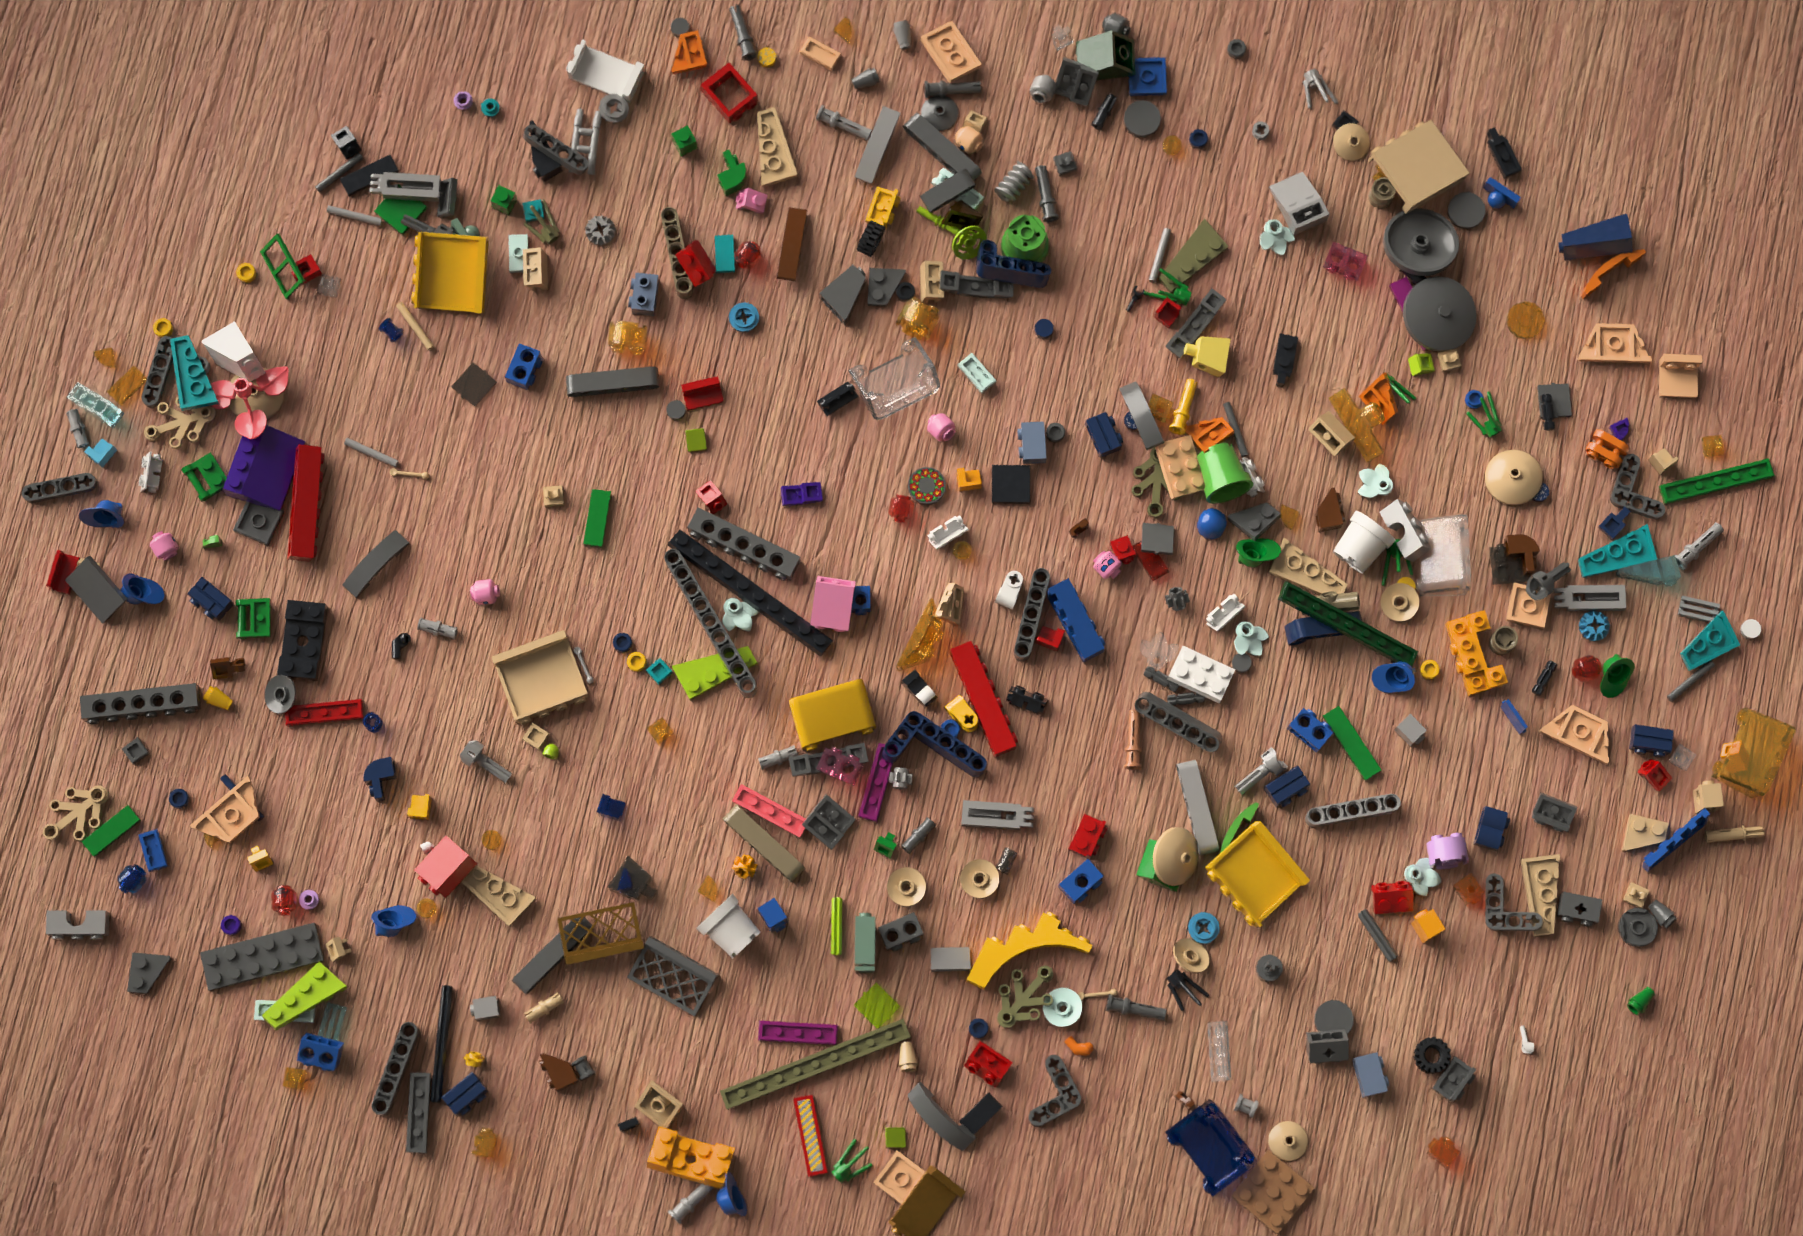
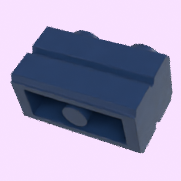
(1103, 434)
(210, 598)
(1651, 740)
(1287, 786)
(465, 1094)

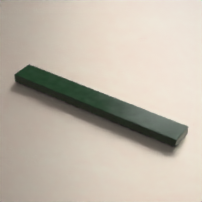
(1346, 624)

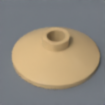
(1343, 144)
(1402, 612)
(979, 868)
(910, 877)
(1191, 955)
(1286, 1151)

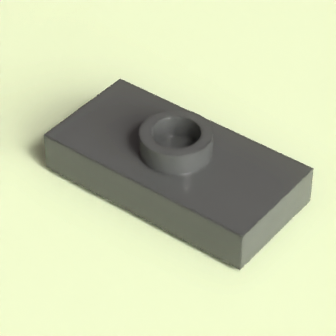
(447, 198)

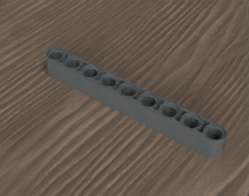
(711, 631)

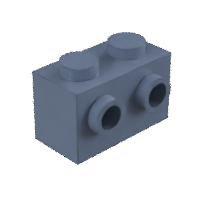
(644, 294)
(1033, 442)
(1370, 1074)

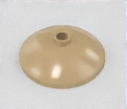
(258, 401)
(1510, 488)
(1175, 856)

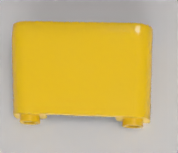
(832, 713)

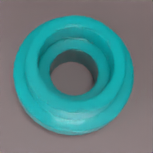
(490, 112)

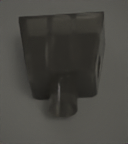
(639, 878)

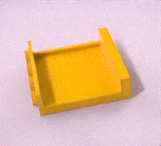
(450, 272)
(1256, 873)

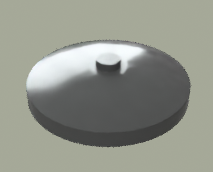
(1420, 242)
(1439, 314)

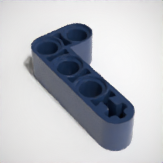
(1010, 269)
(1309, 628)

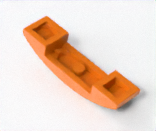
(1626, 258)

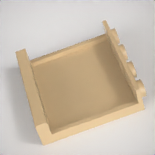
(1420, 165)
(540, 677)

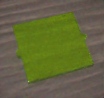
(876, 1005)

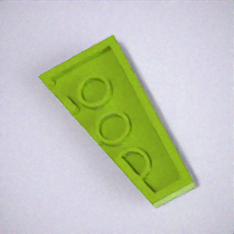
(708, 672)
(303, 996)

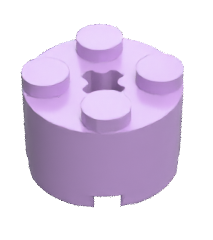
(1447, 851)

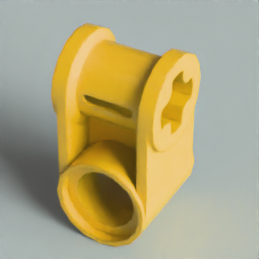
(960, 712)

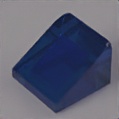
(625, 881)

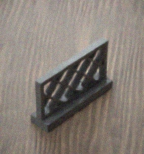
(680, 960)

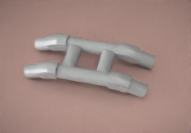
(594, 133)

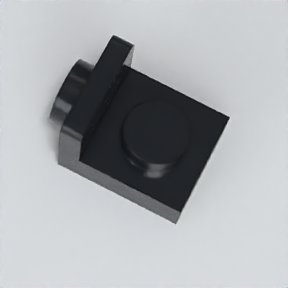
(346, 142)

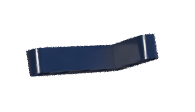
(934, 743)

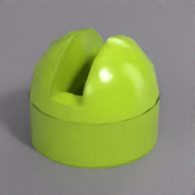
(551, 751)

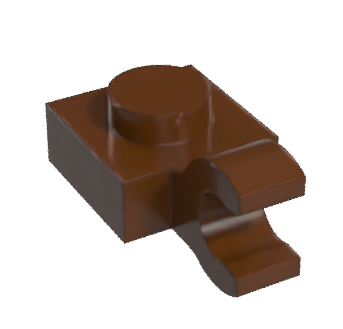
(223, 668)

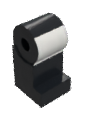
(919, 688)

